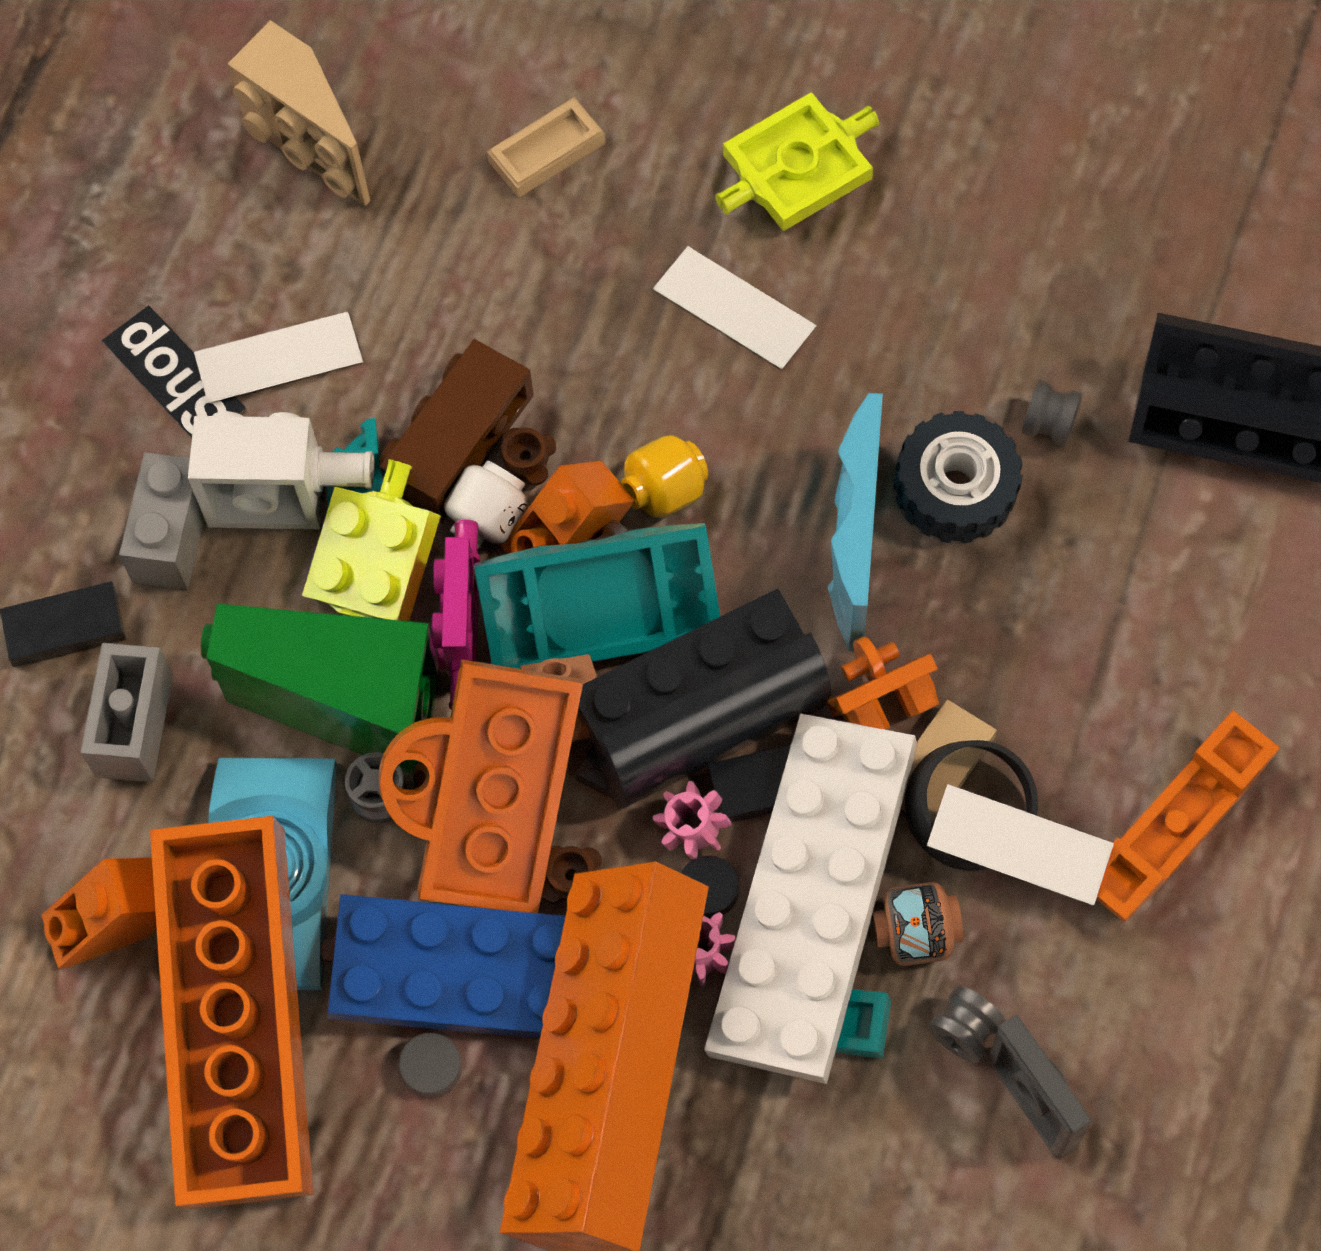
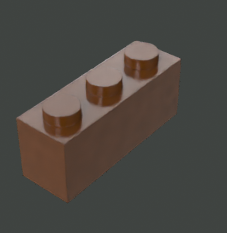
(459, 423)

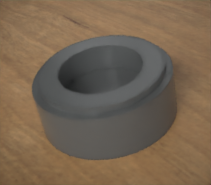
(430, 1065)

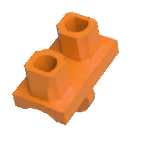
(909, 681)

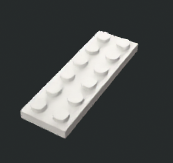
(812, 898)

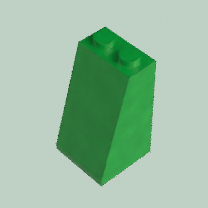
(325, 672)

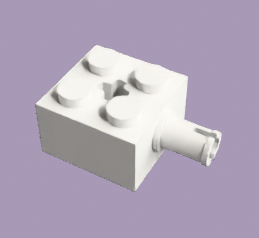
(267, 471)

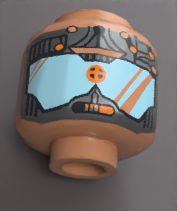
(918, 923)

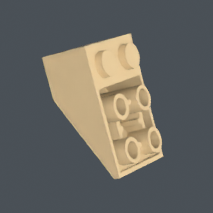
(294, 108)

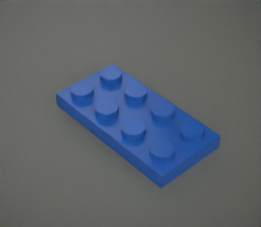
(442, 966)

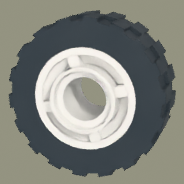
(962, 445)

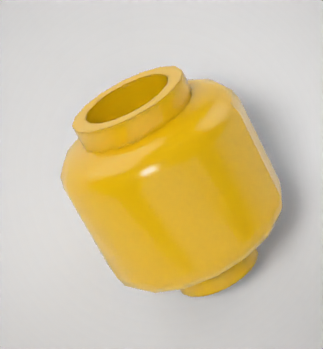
(665, 476)

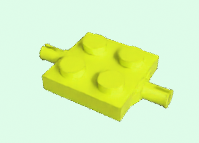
(797, 161)
(372, 550)

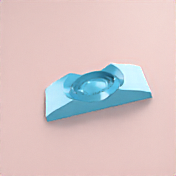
(855, 518)
(302, 801)

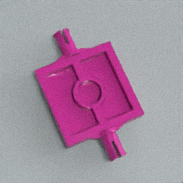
(457, 623)

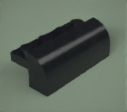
(1231, 397)
(702, 698)

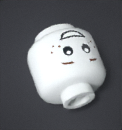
(489, 498)

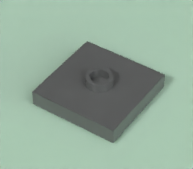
(1038, 1088)

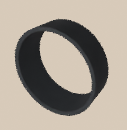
(916, 795)

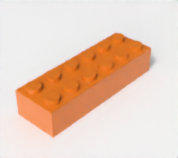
(230, 1013)
(605, 1060)

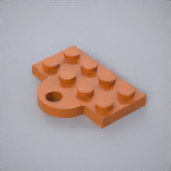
(487, 786)

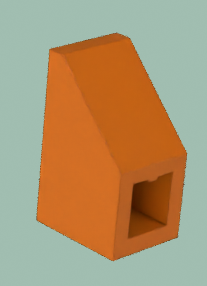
(571, 508)
(102, 911)

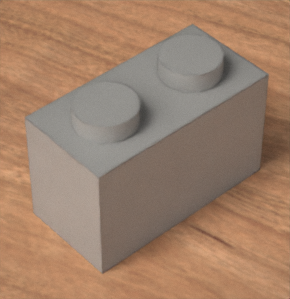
(162, 524)
(127, 712)

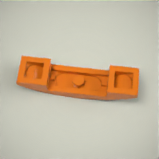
(1184, 814)

